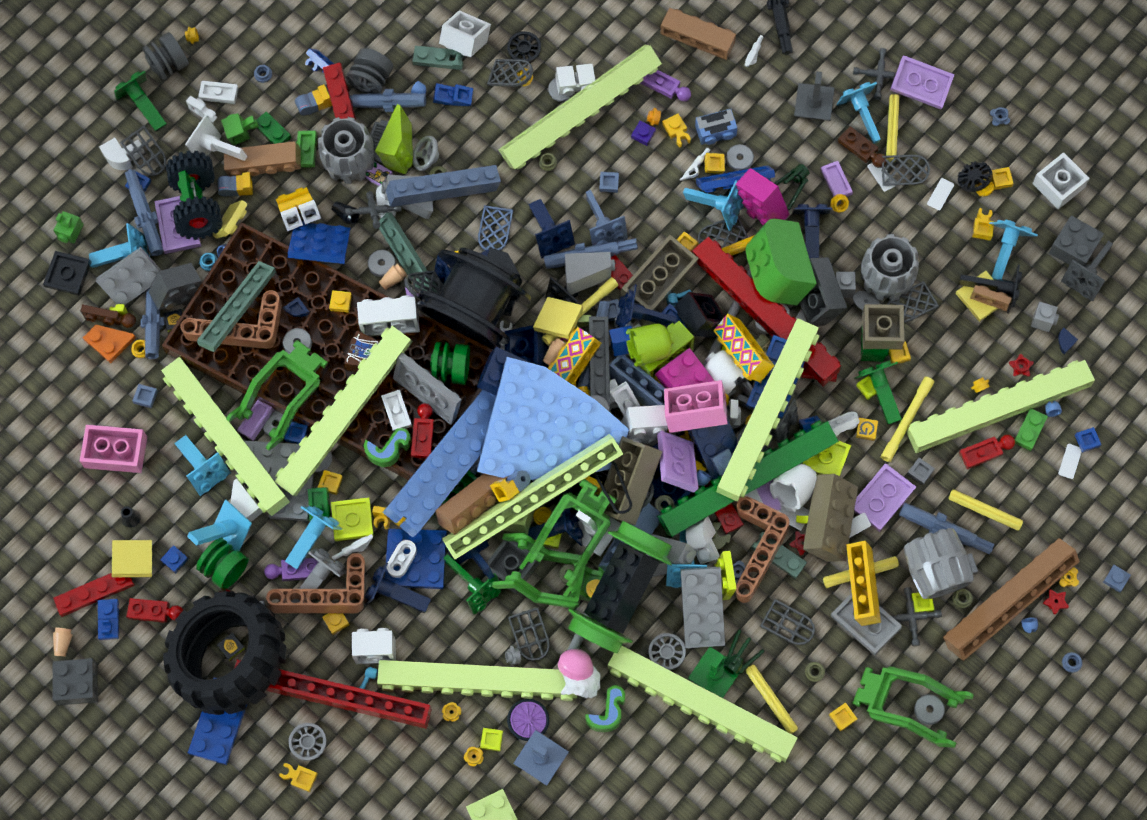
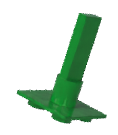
(140, 99)
(883, 390)
(481, 591)
(711, 673)

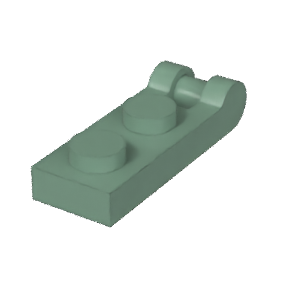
(437, 57)
(784, 558)

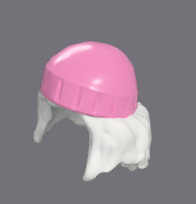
(579, 674)

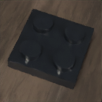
(67, 273)

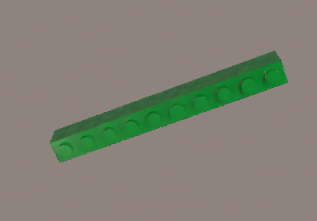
(774, 463)

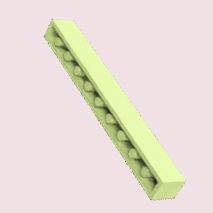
(580, 106)
(1000, 406)
(767, 410)
(343, 411)
(225, 436)
(533, 496)
(471, 679)
(702, 703)

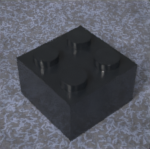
(699, 314)

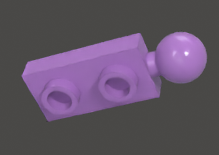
(666, 85)
(290, 573)

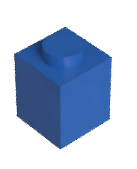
(618, 340)

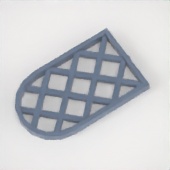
(506, 235)

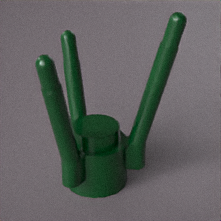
(797, 175)
(733, 664)

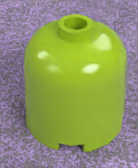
(649, 343)

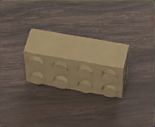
(661, 273)
(637, 471)
(830, 518)

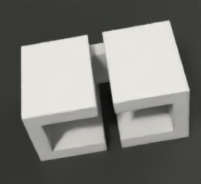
(566, 80)

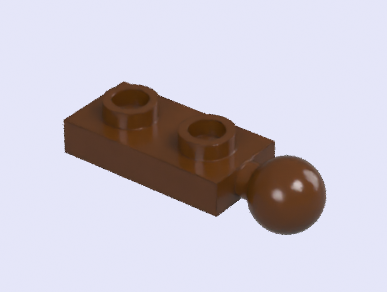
(861, 147)
(107, 316)

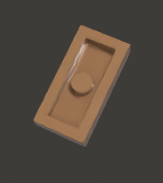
(996, 299)

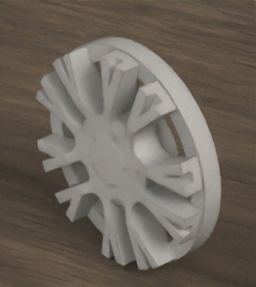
(667, 651)
(307, 741)

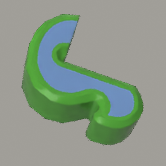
(391, 451)
(612, 716)

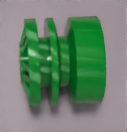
(450, 363)
(222, 563)

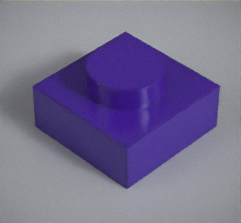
(643, 133)

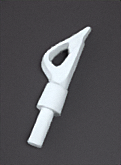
(752, 56)
(694, 167)
(357, 546)

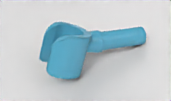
(672, 297)
(369, 673)

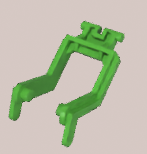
(300, 364)
(590, 505)
(577, 593)
(878, 687)

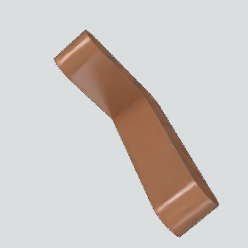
(258, 331)
(763, 547)
(324, 595)

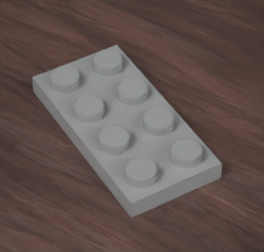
(427, 388)
(702, 607)

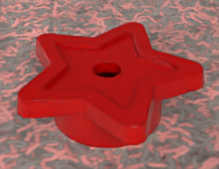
(1021, 361)
(797, 542)
(1050, 602)

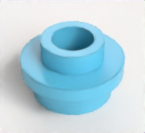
(207, 257)

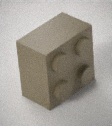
(883, 326)

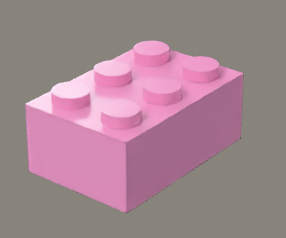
(695, 406)
(113, 448)

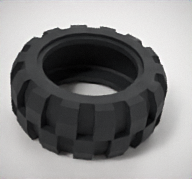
(195, 633)

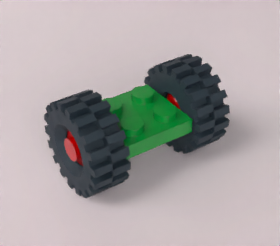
(195, 214)

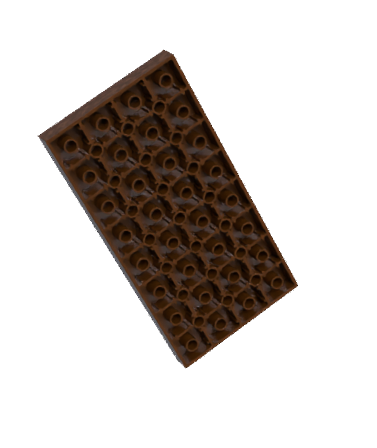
(330, 336)

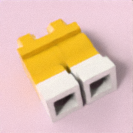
(296, 203)

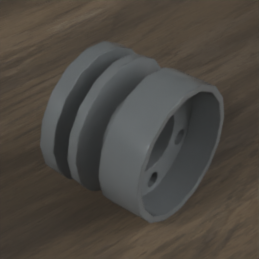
(165, 56)
(369, 71)

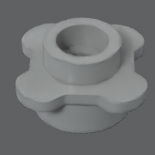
(513, 656)

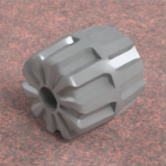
(346, 150)
(889, 267)
(938, 563)

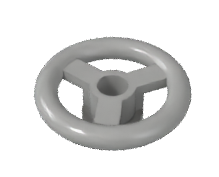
(429, 154)

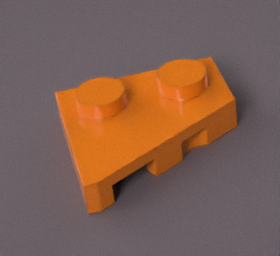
(108, 341)

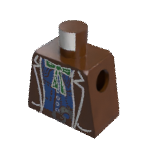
(358, 351)

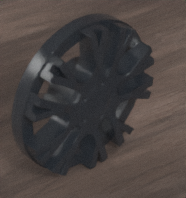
(524, 46)
(975, 176)

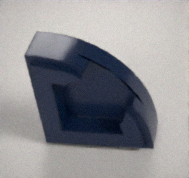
(296, 308)
(1066, 341)

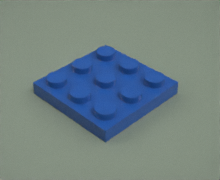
(319, 243)
(428, 565)

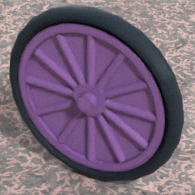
(527, 717)

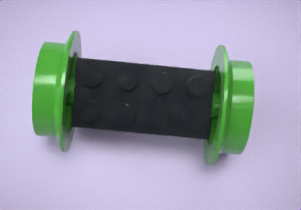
(620, 588)

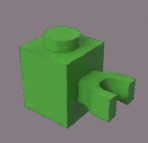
(237, 128)
(67, 227)

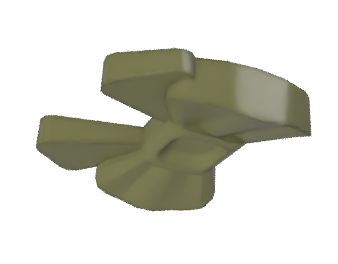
(720, 542)

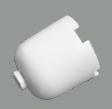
(722, 367)
(794, 487)

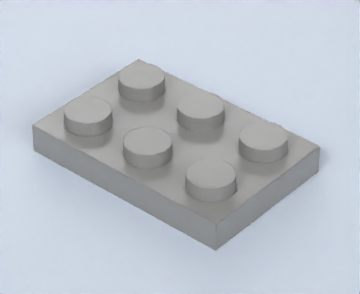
(129, 277)
(871, 636)

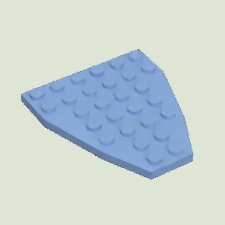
(541, 422)

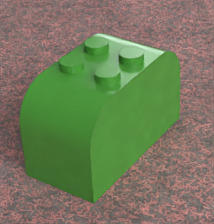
(780, 262)

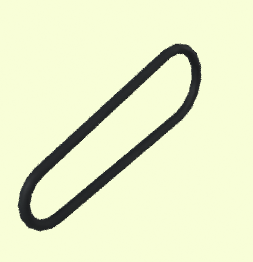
(624, 487)

